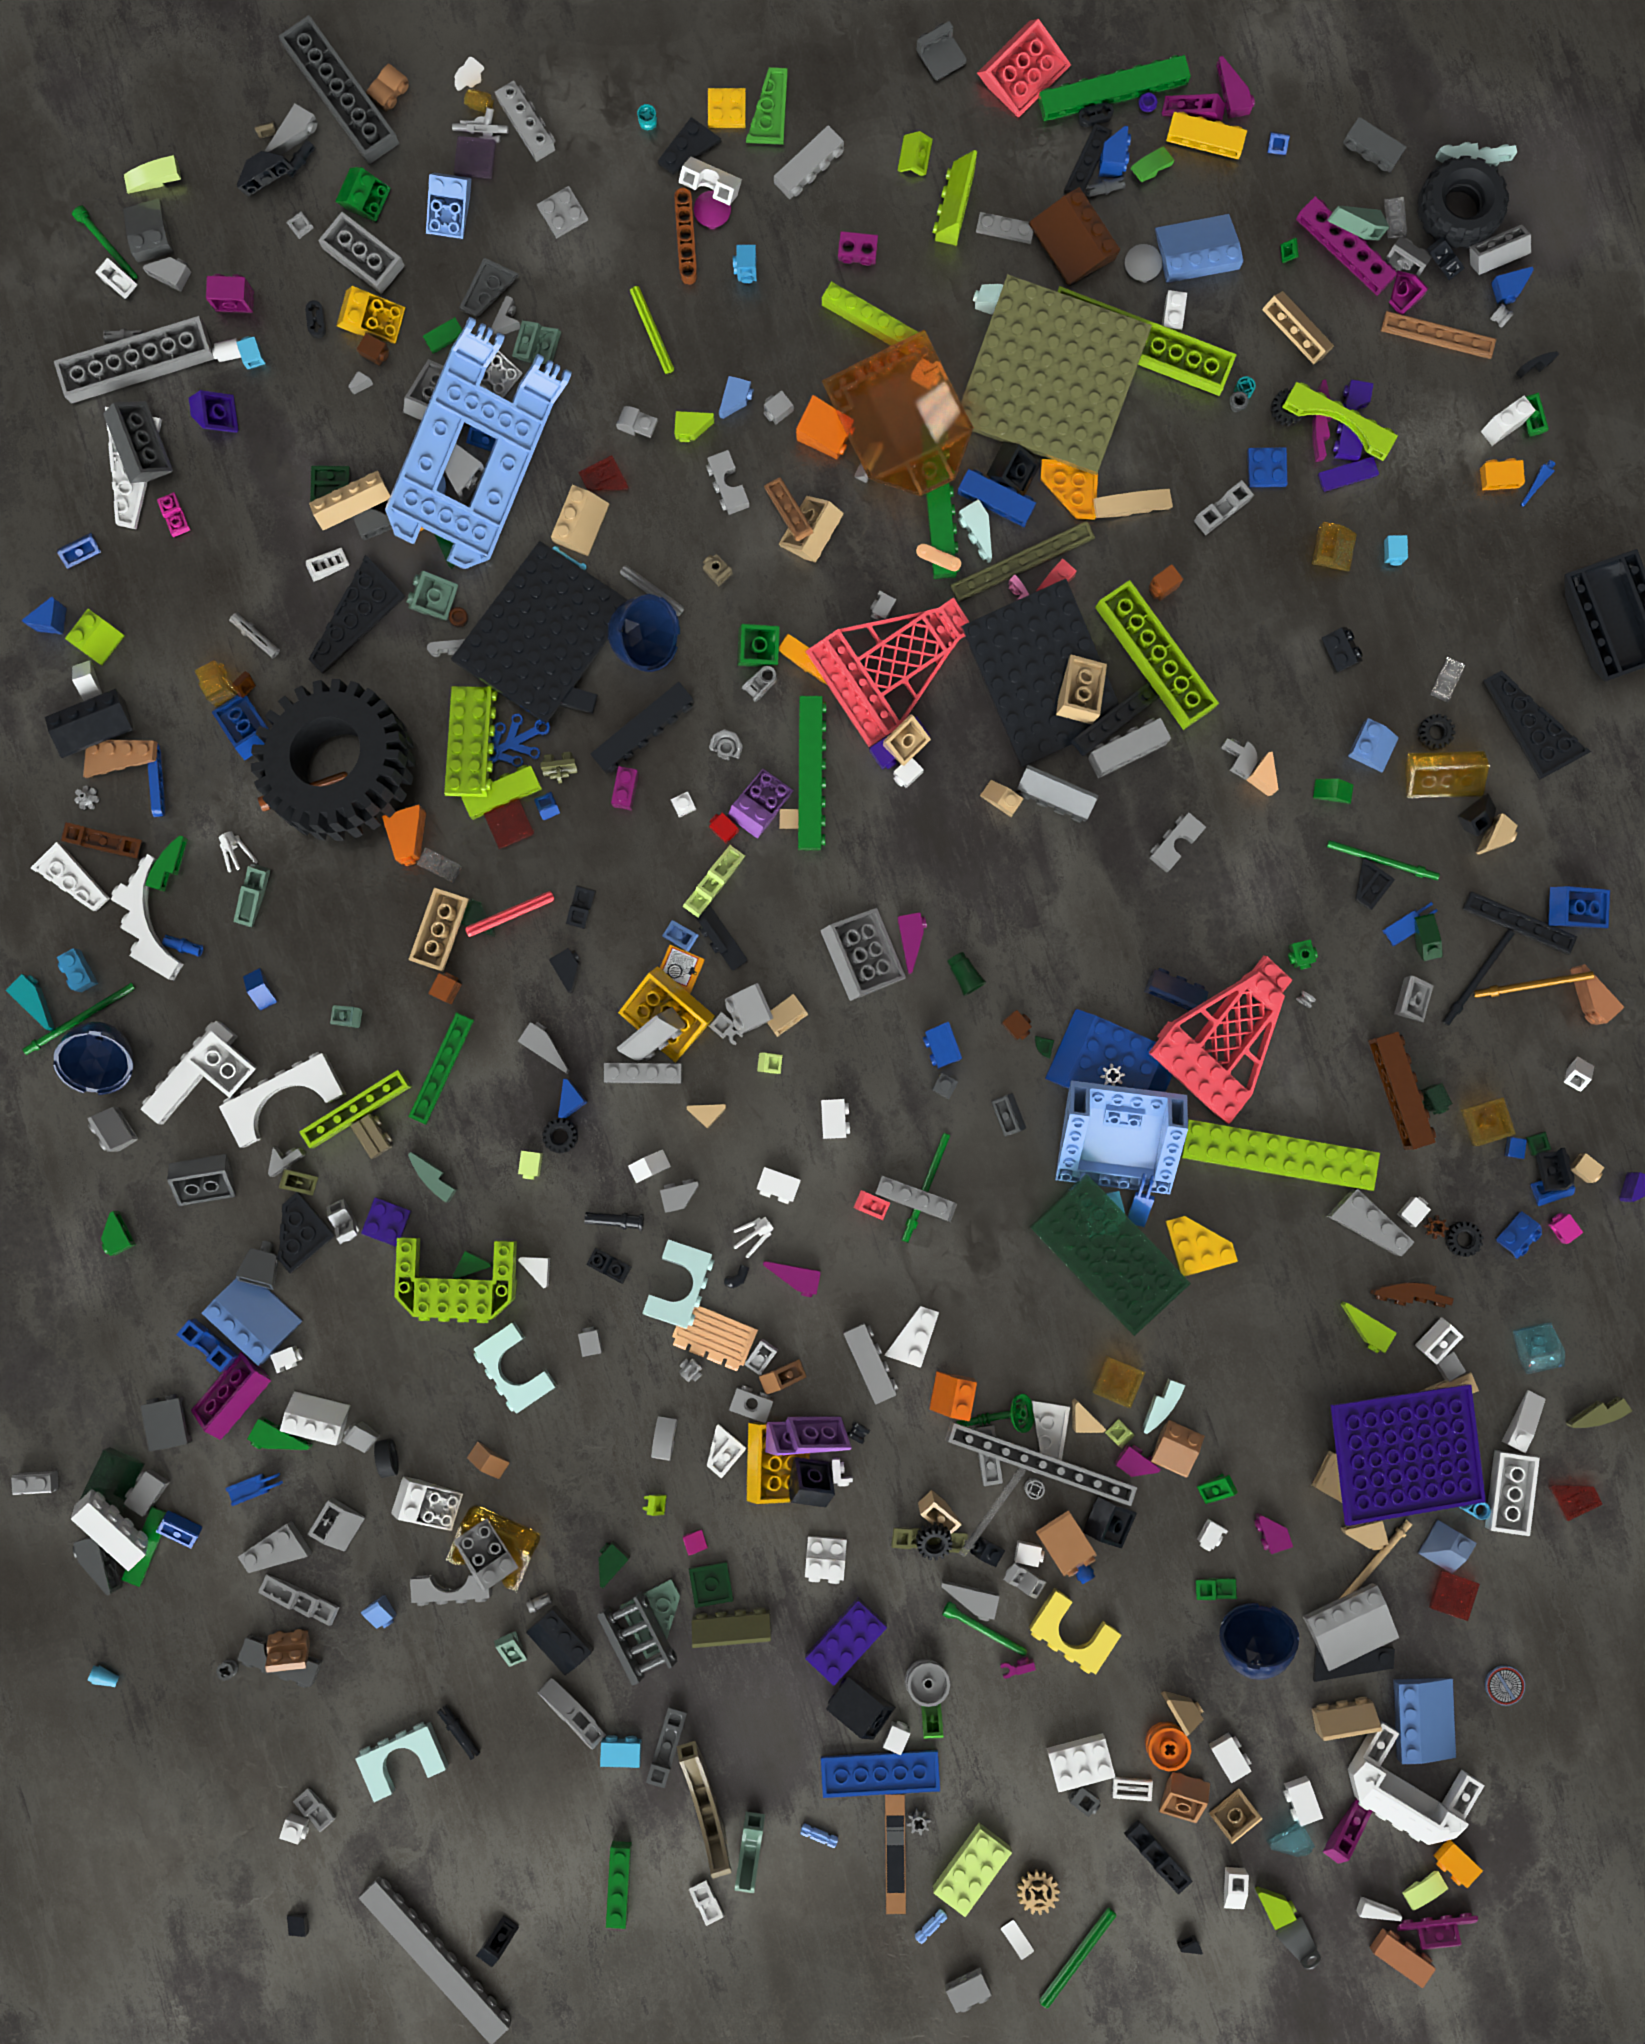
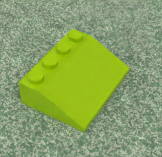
(955, 199)

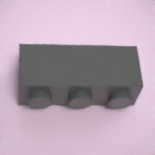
(1374, 145)

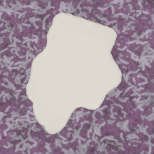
(468, 74)

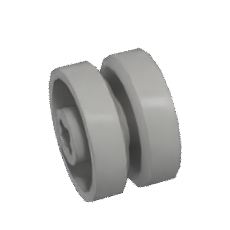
(926, 1694)

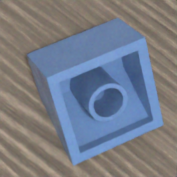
(1373, 745)

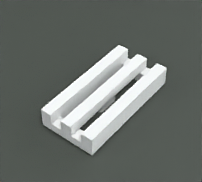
(1149, 1782)

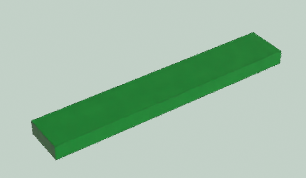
(441, 1068)

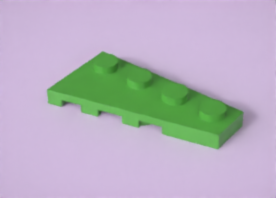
(769, 118)

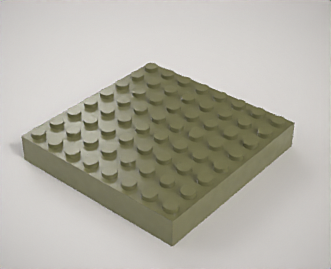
(1053, 374)

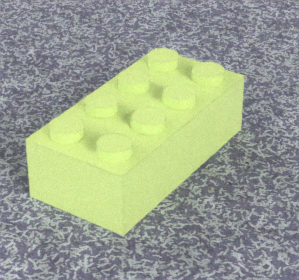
(972, 1869)

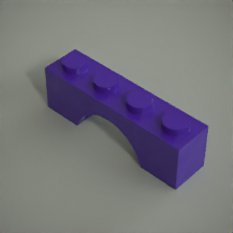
(1357, 397)

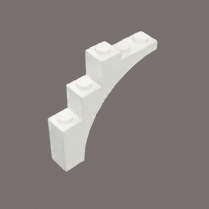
(138, 923)

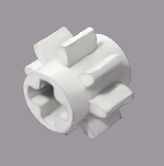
(1115, 1071)

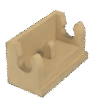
(786, 1015)

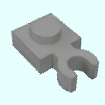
(723, 1026)

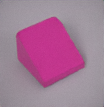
(695, 1542)

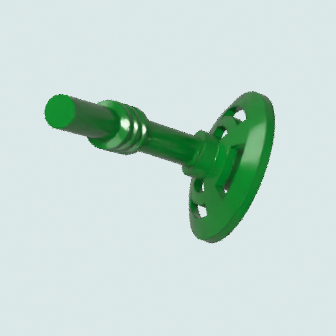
(1014, 1413)

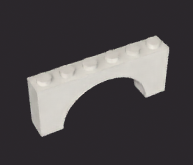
(244, 1111)

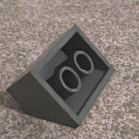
(201, 1180)

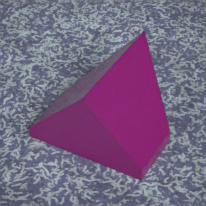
(1407, 291)

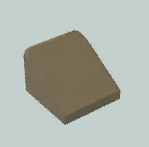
(266, 129)

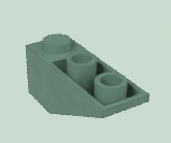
(1363, 222)

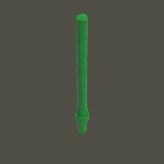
(1419, 871)
(912, 1222)

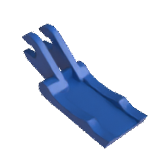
(1405, 926)
(1141, 1203)
(250, 1488)

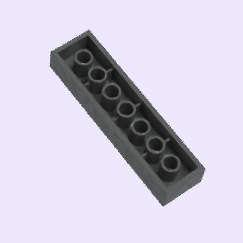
(338, 89)

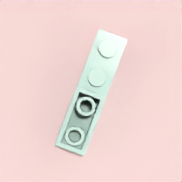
(1492, 156)

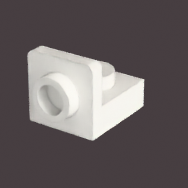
(838, 1469)

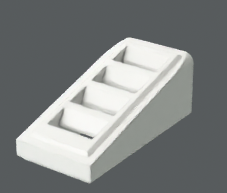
(310, 563)
(1371, 1909)

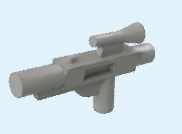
(483, 125)

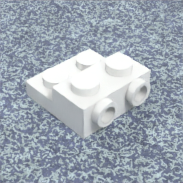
(825, 1559)

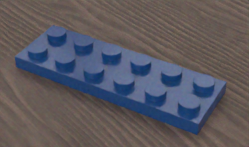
(880, 1773)

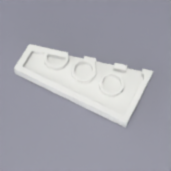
(63, 870)

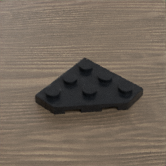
(300, 1233)

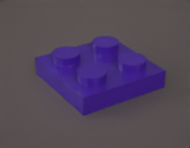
(386, 1221)

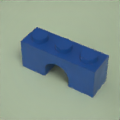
(216, 1351)

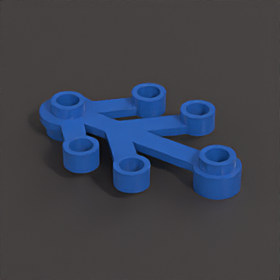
(513, 741)

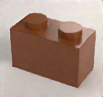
(1165, 583)
(445, 987)

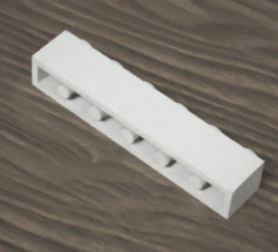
(181, 1080)

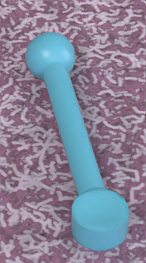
(583, 566)

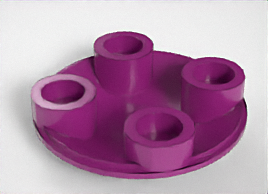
(711, 211)

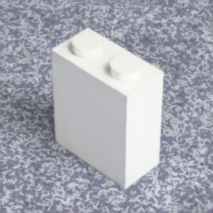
(1508, 420)

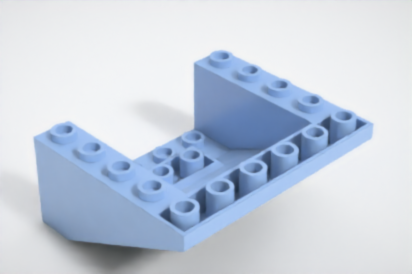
(1121, 1135)

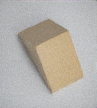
(707, 1113)

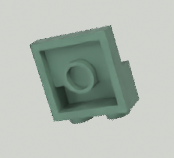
(432, 595)

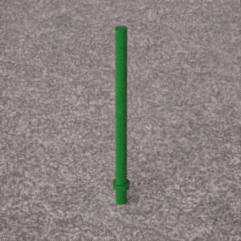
(36, 1044)

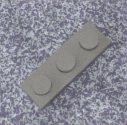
(1004, 227)
(989, 1466)

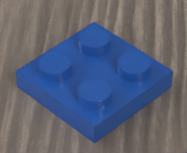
(1267, 467)

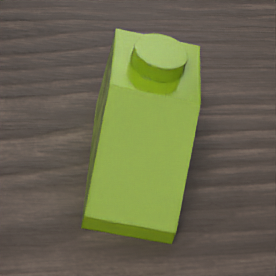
(691, 425)
(1277, 1907)

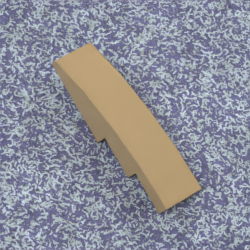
(1132, 503)

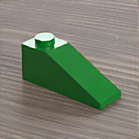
(268, 1436)

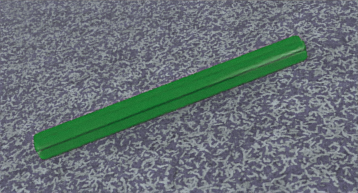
(1077, 1958)

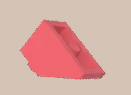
(1060, 572)

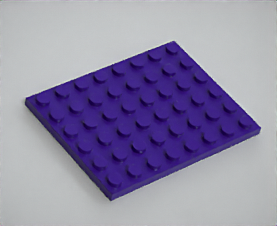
(1407, 1454)

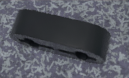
(1094, 111)
(320, 319)

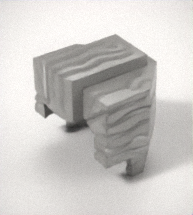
(726, 744)

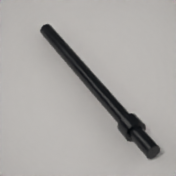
(1457, 1007)

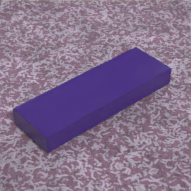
(1348, 474)

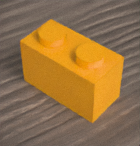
(1502, 474)
(1459, 1864)

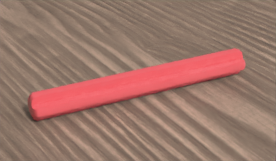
(509, 914)

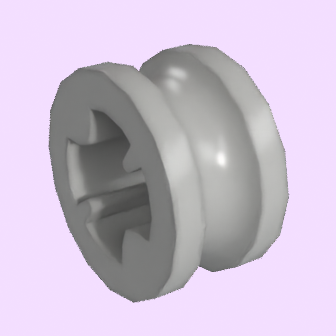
(1306, 999)

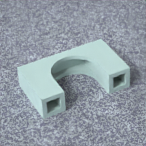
(680, 1312)
(491, 1353)
(420, 1740)

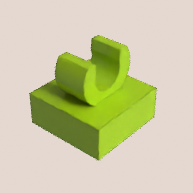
(656, 1504)

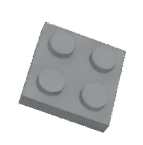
(562, 212)

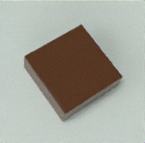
(243, 684)

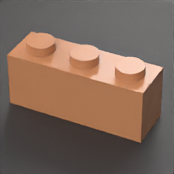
(1403, 1957)

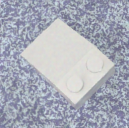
(220, 1063)

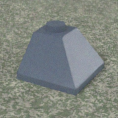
(1446, 1547)

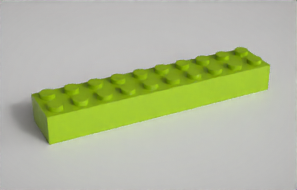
(1177, 353)
(1281, 1155)

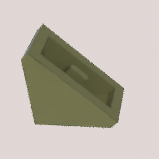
(298, 1181)

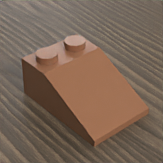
(1595, 998)

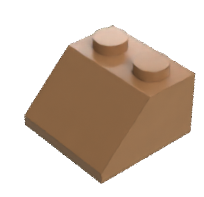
(1177, 1448)
(1185, 1797)

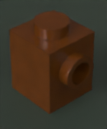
(373, 349)
(1017, 1025)

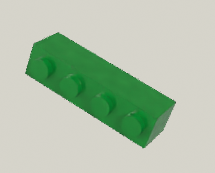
(618, 1884)

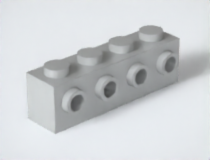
(525, 121)

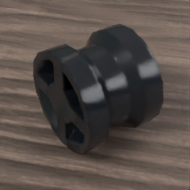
(858, 1432)

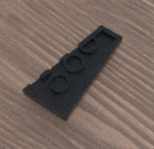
(1373, 1661)

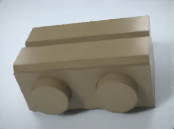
(372, 1135)

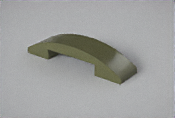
(906, 1539)

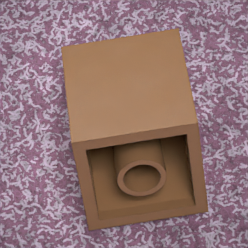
(1066, 1544)

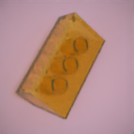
(1446, 774)

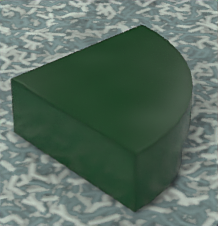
(1044, 1046)

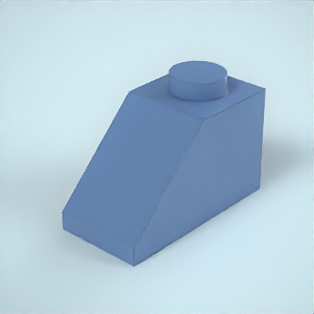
(735, 396)
(379, 1612)

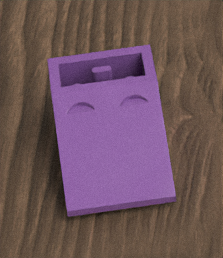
(759, 803)

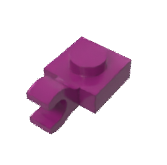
(1022, 1666)

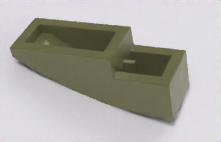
(1600, 1414)

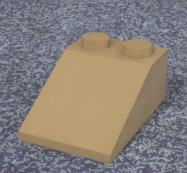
(1082, 690)

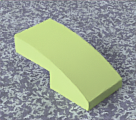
(1425, 1891)

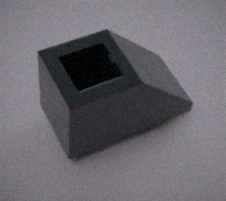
(1478, 816)

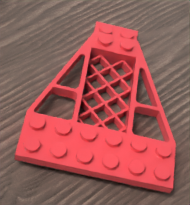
(855, 687)
(1204, 1074)

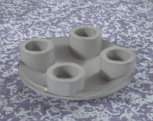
(1143, 262)

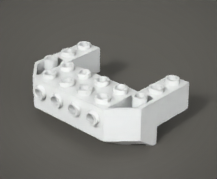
(1403, 1803)

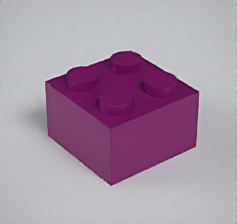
(229, 293)

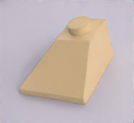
(1498, 835)
(1185, 1711)

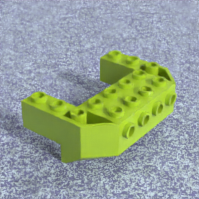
(454, 1297)

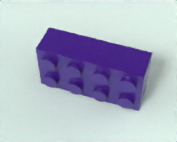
(846, 1641)

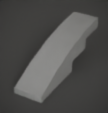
(298, 1599)

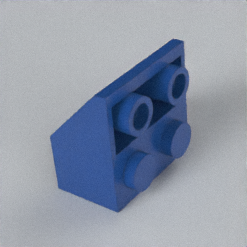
(1115, 154)

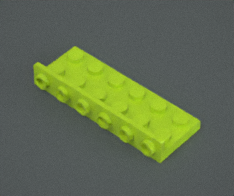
(470, 741)

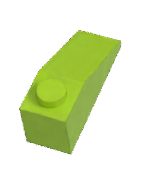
(1372, 1332)

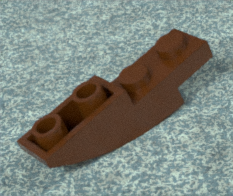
(1406, 1291)

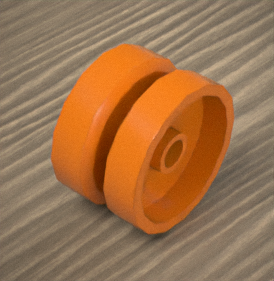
(1172, 1757)

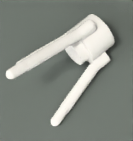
(229, 843)
(762, 1227)

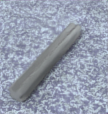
(649, 588)

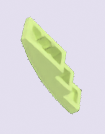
(714, 881)

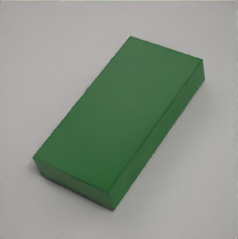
(443, 335)

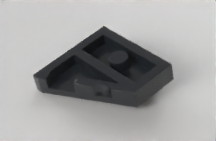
(1372, 884)

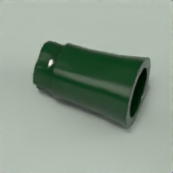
(965, 974)

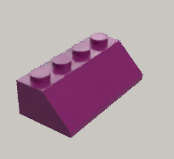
(230, 1396)

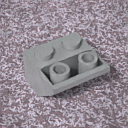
(112, 1129)
(336, 1525)

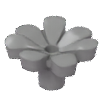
(86, 797)

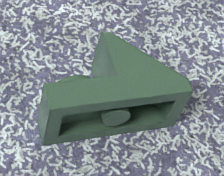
(346, 1016)
(511, 1649)

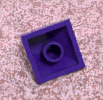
(214, 411)

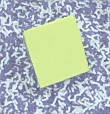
(769, 1063)
(1119, 1433)

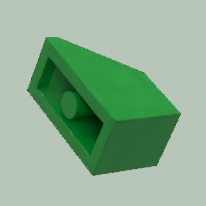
(116, 1235)

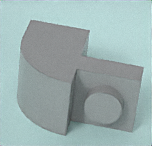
(634, 421)
(1246, 757)
(342, 1220)
(1025, 1580)

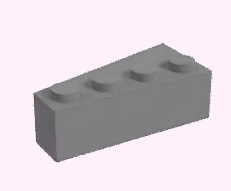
(1366, 1219)

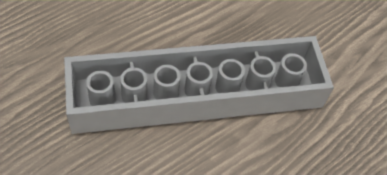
(134, 359)

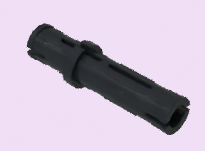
(458, 1732)

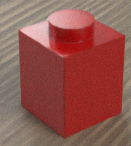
(723, 827)

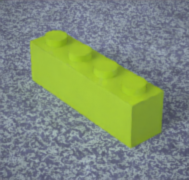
(503, 791)

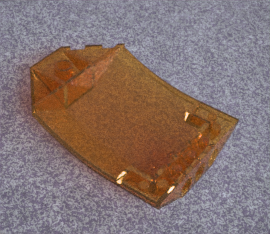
(902, 416)

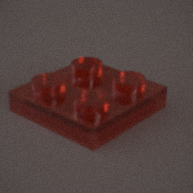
(509, 823)
(1454, 1595)

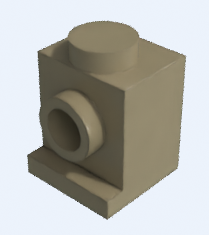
(720, 574)

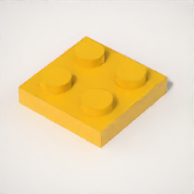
(726, 108)

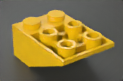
(370, 315)

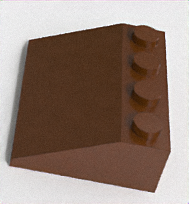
(1074, 236)

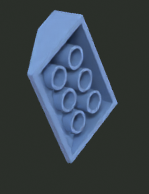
(1199, 248)
(252, 1319)
(1424, 1720)

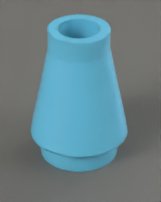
(102, 1676)

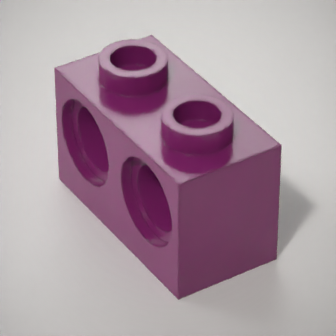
(858, 242)

